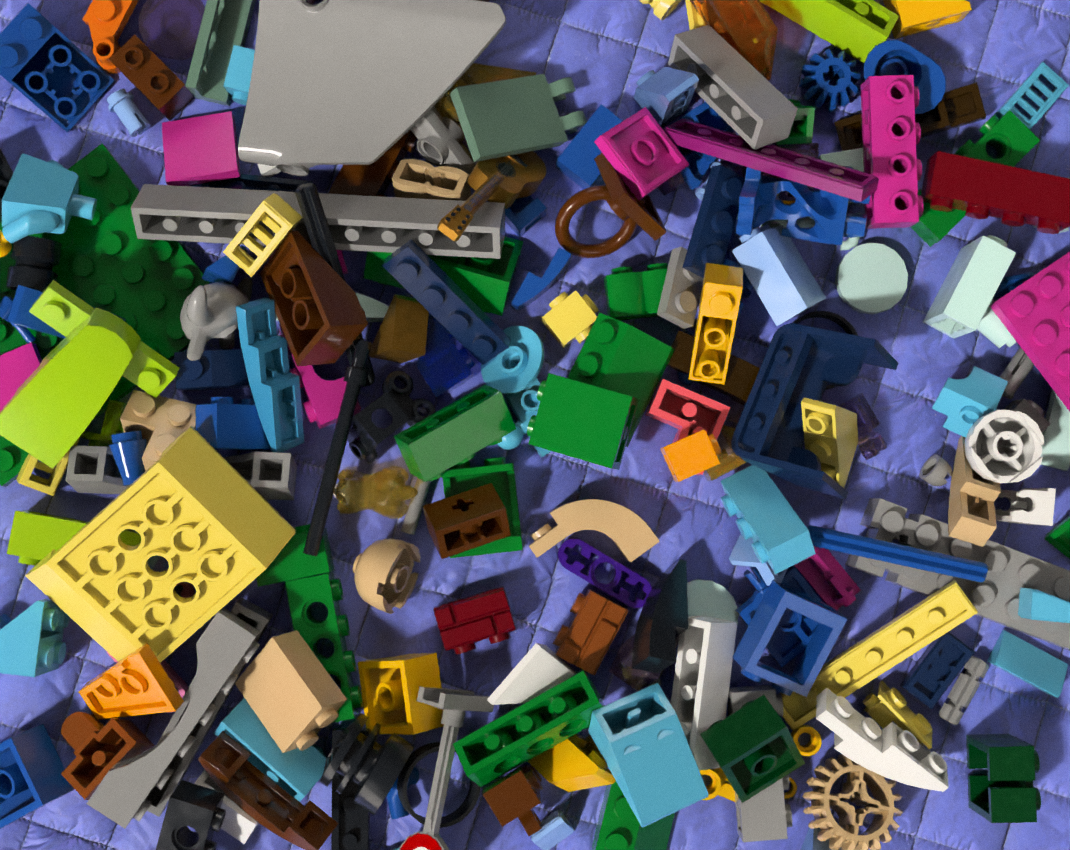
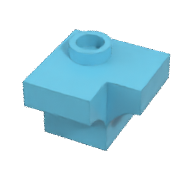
(969, 399)

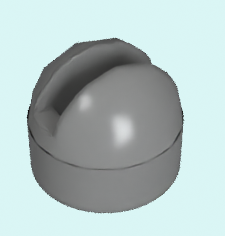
(935, 470)

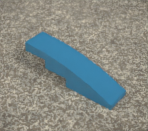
(267, 369)

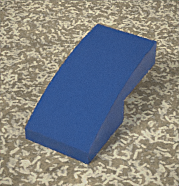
(535, 286)

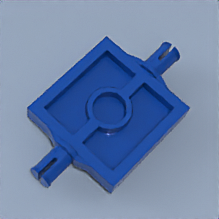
(793, 629)

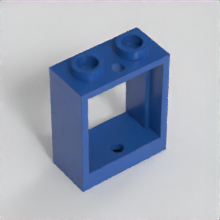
(763, 625)

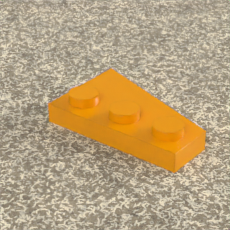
(132, 688)

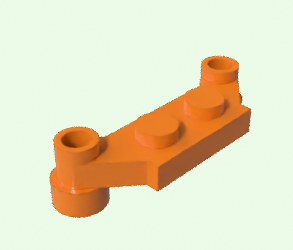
(106, 24)

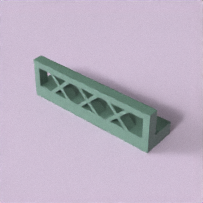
(222, 27)

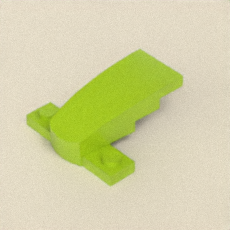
(77, 375)

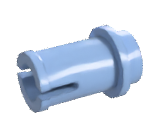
(128, 112)

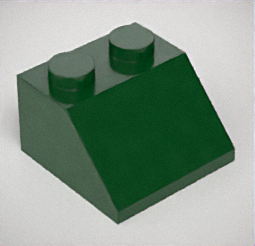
(753, 748)

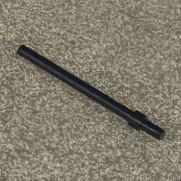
(355, 378)

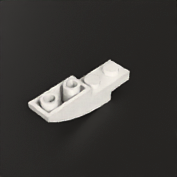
(885, 751)

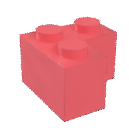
(686, 411)

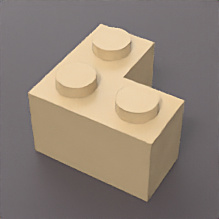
(159, 420)

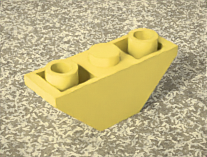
(831, 435)

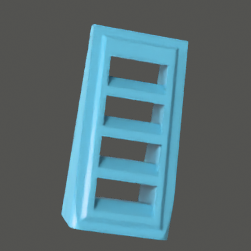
(1059, 84)
(1042, 606)

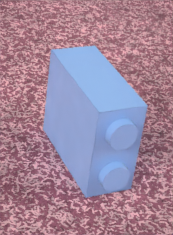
(777, 273)

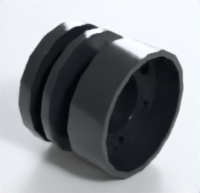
(366, 763)

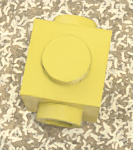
(570, 318)

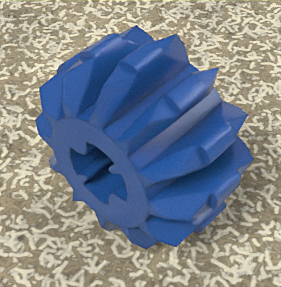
(839, 71)

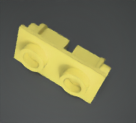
(892, 706)

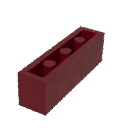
(997, 192)

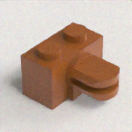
(99, 748)

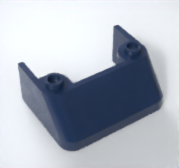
(795, 367)

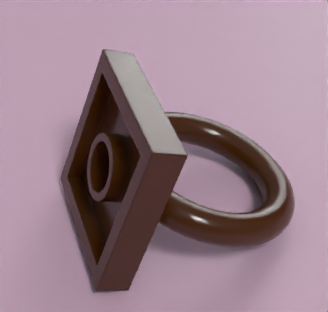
(621, 202)

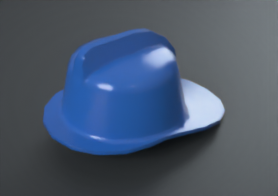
(899, 58)

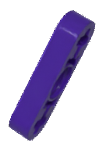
(577, 566)

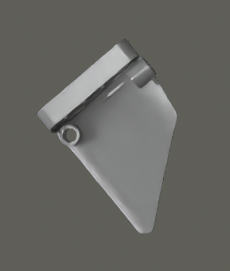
(353, 75)

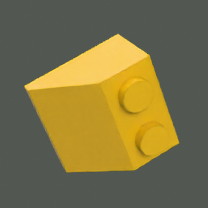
(392, 690)

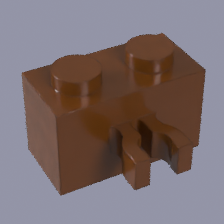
(515, 796)

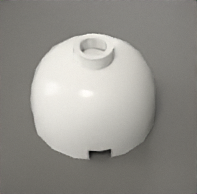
(1004, 446)

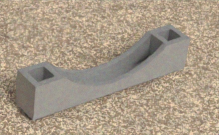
(269, 473)
(129, 782)

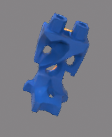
(761, 202)

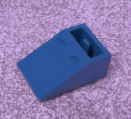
(49, 68)

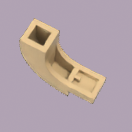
(614, 520)

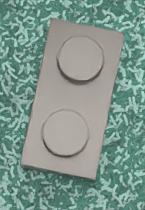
(680, 292)

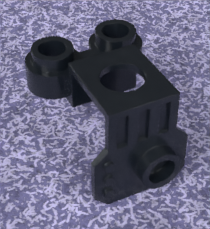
(366, 436)

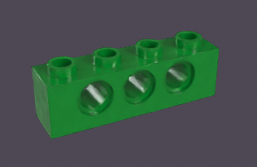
(1011, 142)
(329, 591)
(528, 729)

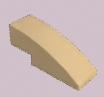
(971, 502)

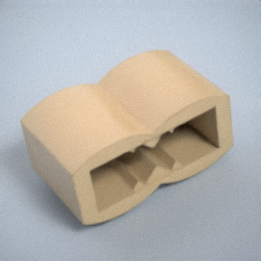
(424, 181)

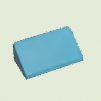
(1029, 663)

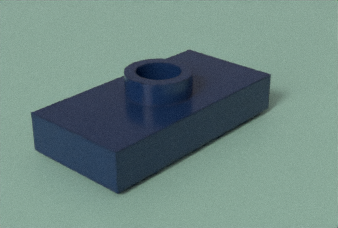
(937, 669)

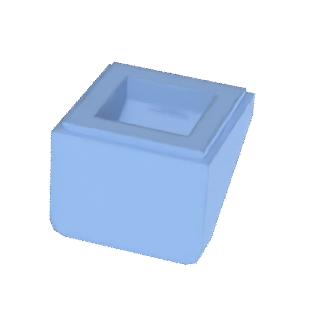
(554, 830)

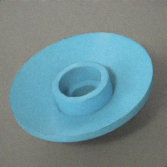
(502, 371)

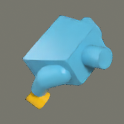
(41, 200)

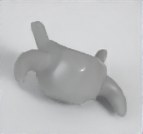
(212, 314)

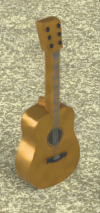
(495, 181)

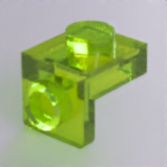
(111, 425)

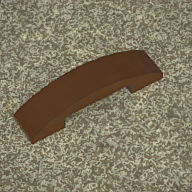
(263, 798)

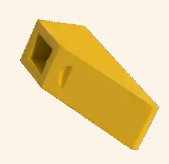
(716, 323)

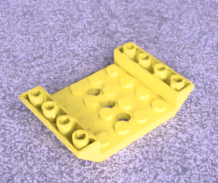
(191, 514)

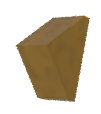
(402, 331)

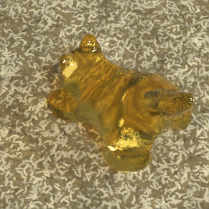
(380, 492)

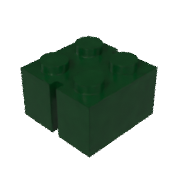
(1008, 788)

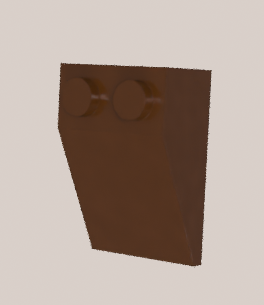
(311, 303)

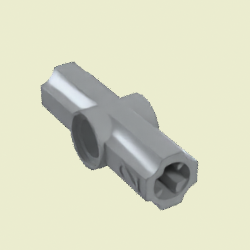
(442, 142)

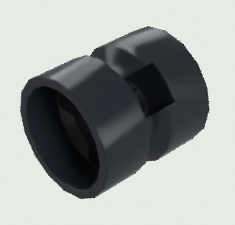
(33, 263)

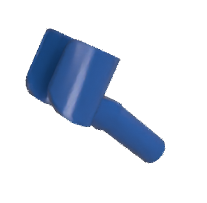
(5, 307)

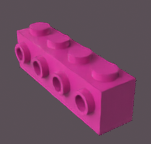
(890, 150)

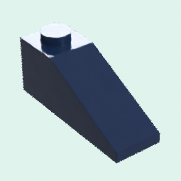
(212, 371)

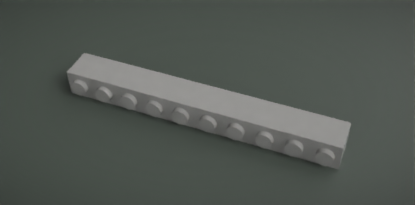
(353, 220)

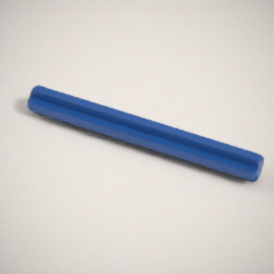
(898, 554)

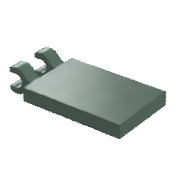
(514, 115)

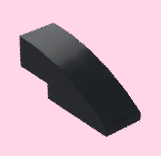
(661, 621)

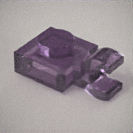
(868, 440)

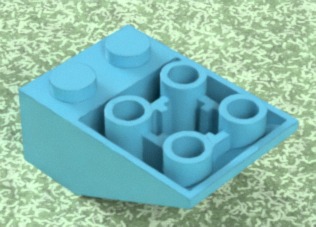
(648, 754)

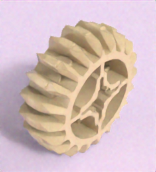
(849, 818)

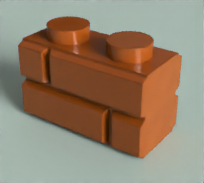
(590, 631)

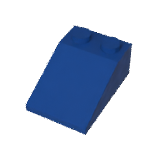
(29, 774)

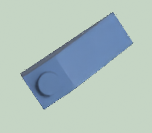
(666, 93)

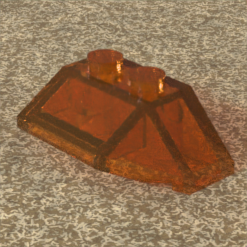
(744, 27)

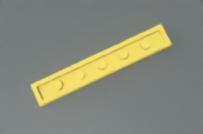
(883, 650)

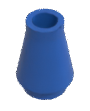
(128, 453)

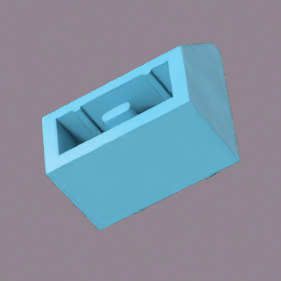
(34, 640)

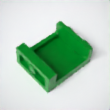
(582, 421)
(502, 476)

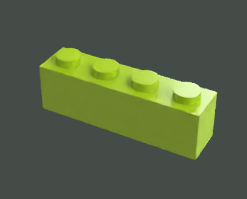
(847, 24)
(38, 533)

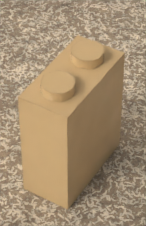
(290, 692)

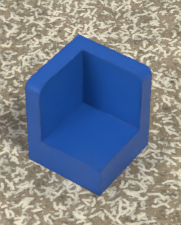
(524, 214)

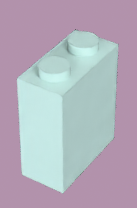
(970, 286)

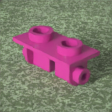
(828, 579)

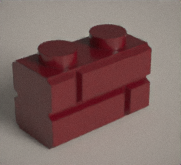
(475, 619)

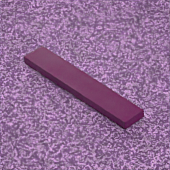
(773, 160)

